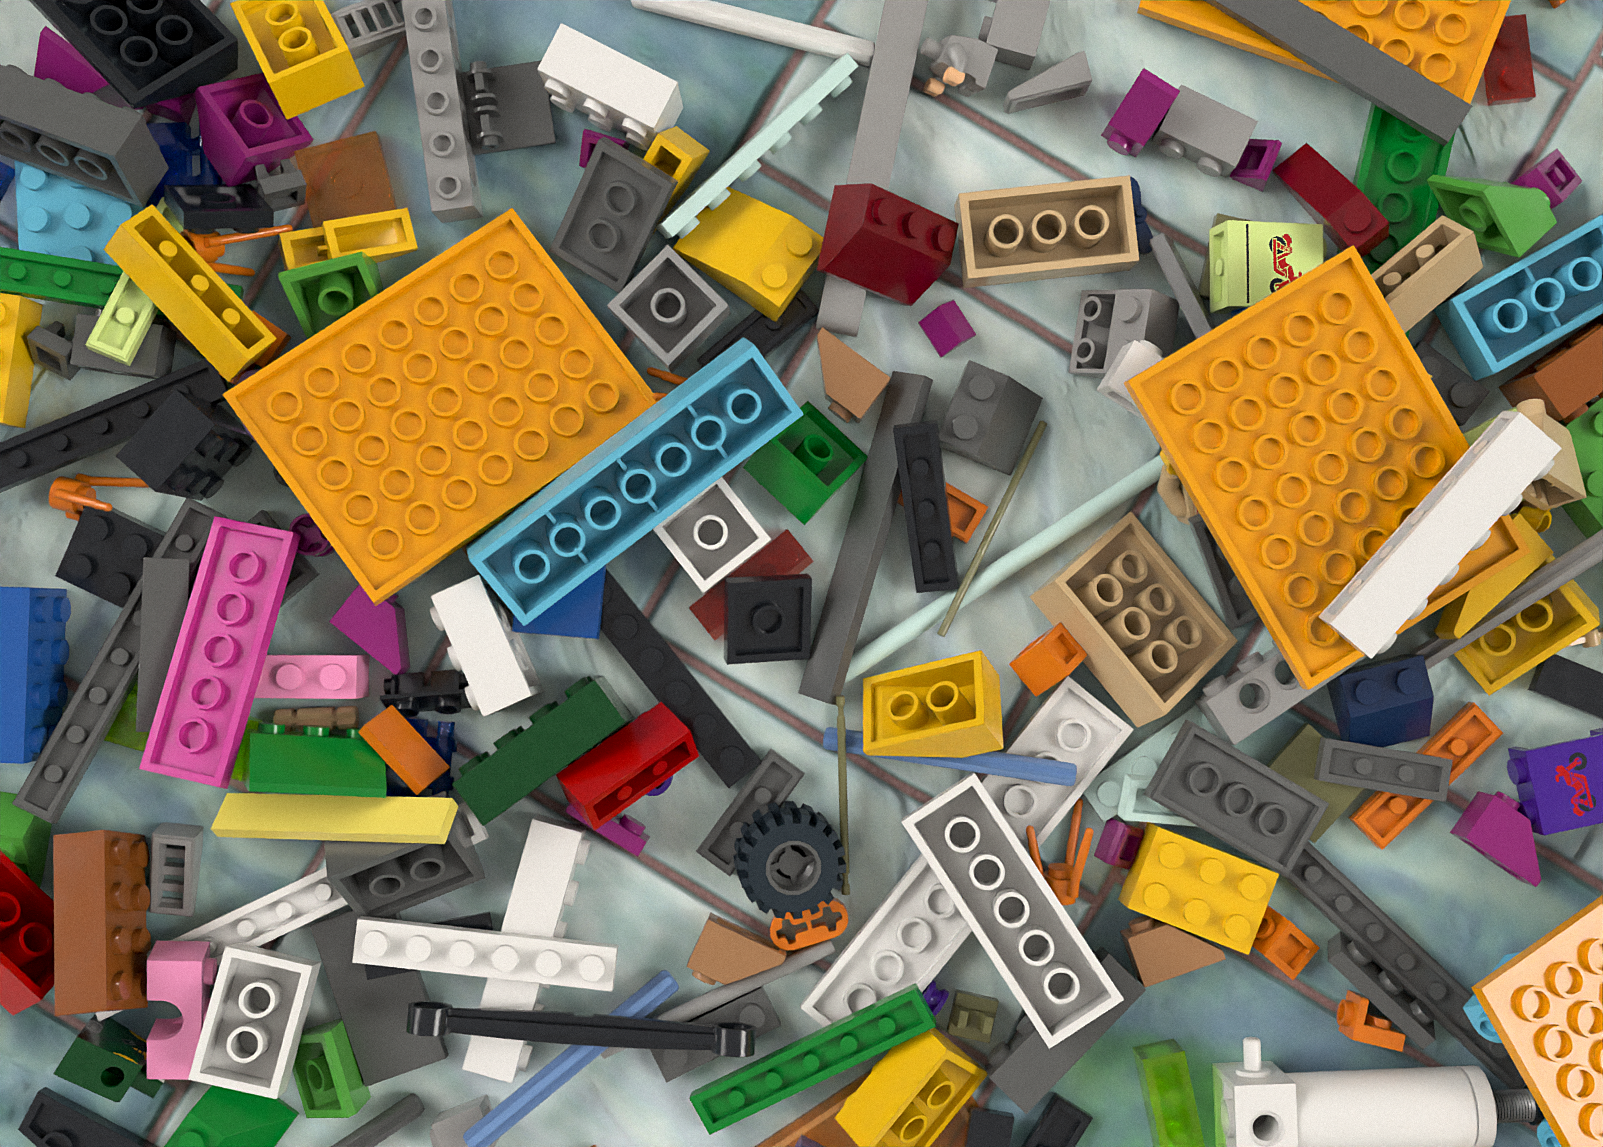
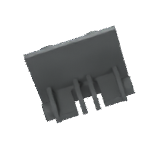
(507, 107)

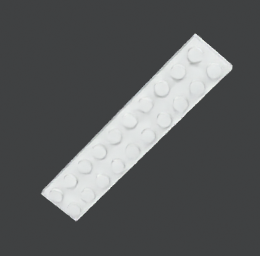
(918, 921)

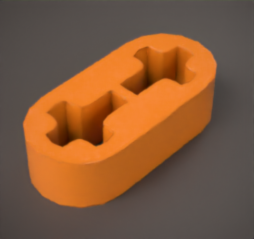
(812, 933)

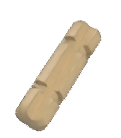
(343, 717)

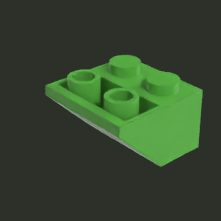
(23, 838)

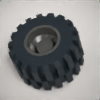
(789, 860)

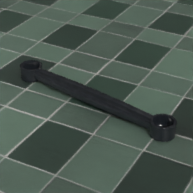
(602, 1030)

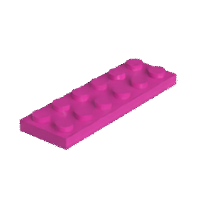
(220, 652)

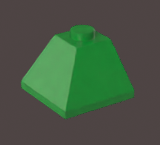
(233, 1120)

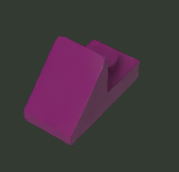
(1552, 176)
(623, 831)

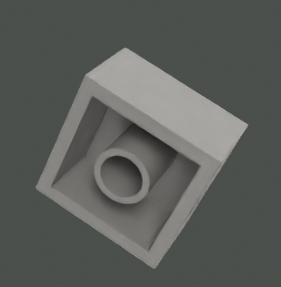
(669, 308)

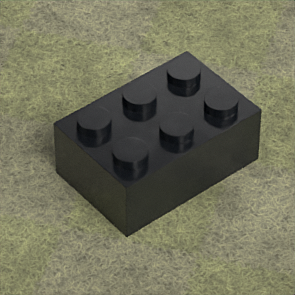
(187, 447)

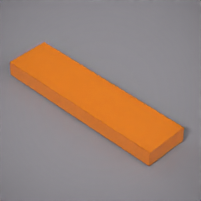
(1460, 739)

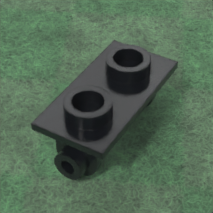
(410, 695)

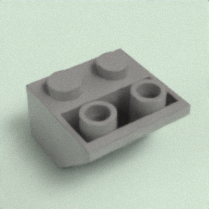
(1116, 318)

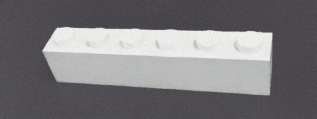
(1440, 533)
(534, 908)

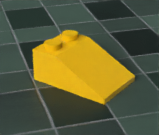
(298, 52)
(753, 251)
(1530, 636)
(934, 709)

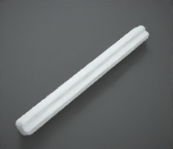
(763, 27)

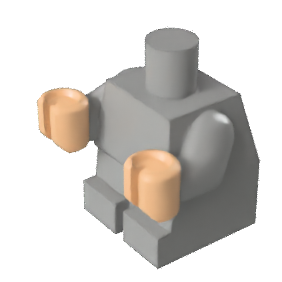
(959, 63)

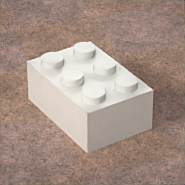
(609, 87)
(485, 646)
(254, 1020)

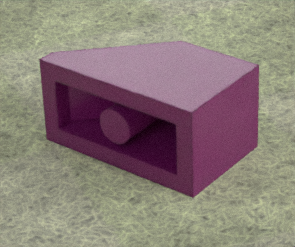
(1139, 114)
(376, 628)
(1501, 835)

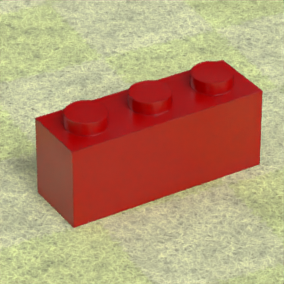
(627, 765)

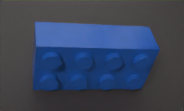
(31, 669)

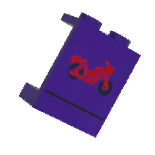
(1560, 783)

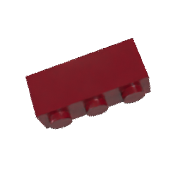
(885, 243)

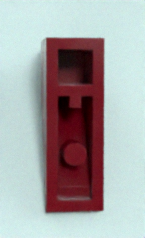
(1332, 201)

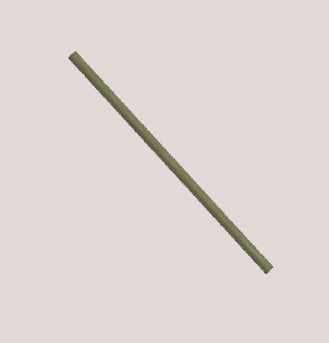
(992, 529)

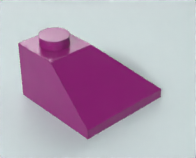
(64, 64)
(246, 128)

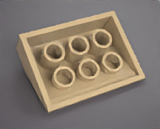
(1136, 620)

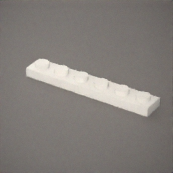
(485, 953)

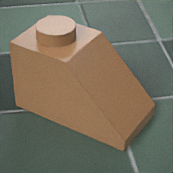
(848, 378)
(1165, 951)
(731, 953)

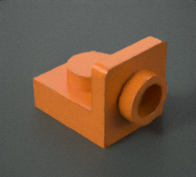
(1283, 943)
(1367, 1027)

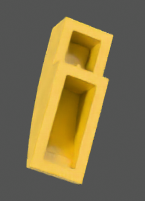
(376, 234)

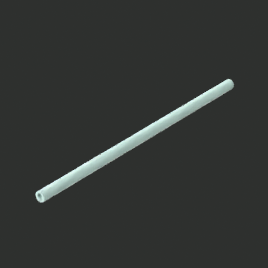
(1007, 566)

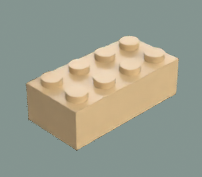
(1046, 231)

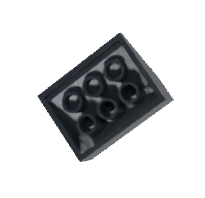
(147, 46)

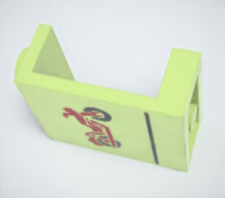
(1258, 259)

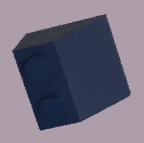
(1383, 701)

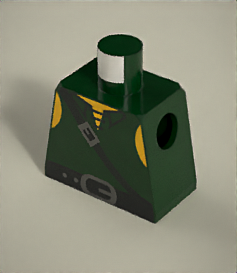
(108, 1061)

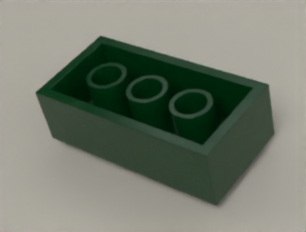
(536, 754)

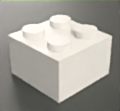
(712, 535)

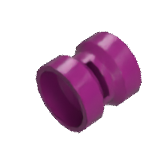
(310, 534)

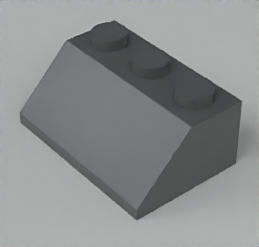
(392, 876)

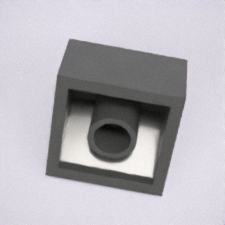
(988, 418)

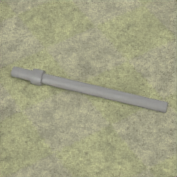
(741, 987)

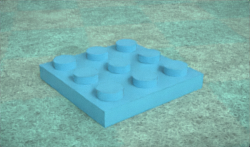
(66, 216)

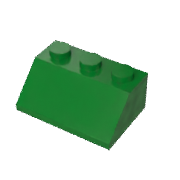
(311, 762)

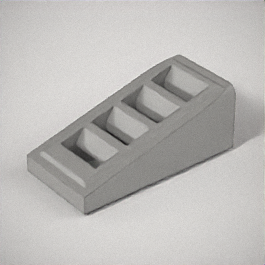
(369, 41)
(1059, 83)
(181, 842)

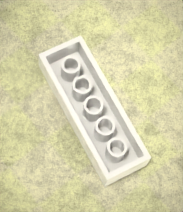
(1012, 910)

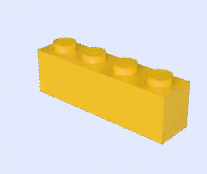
(189, 292)

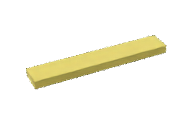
(335, 818)

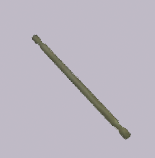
(842, 778)

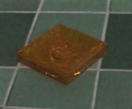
(346, 178)

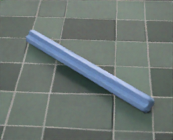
(988, 763)
(563, 1067)

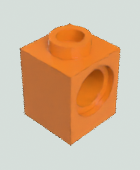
(1048, 659)

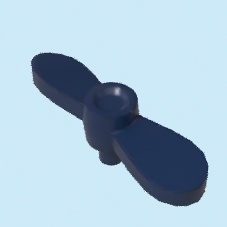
(1142, 230)

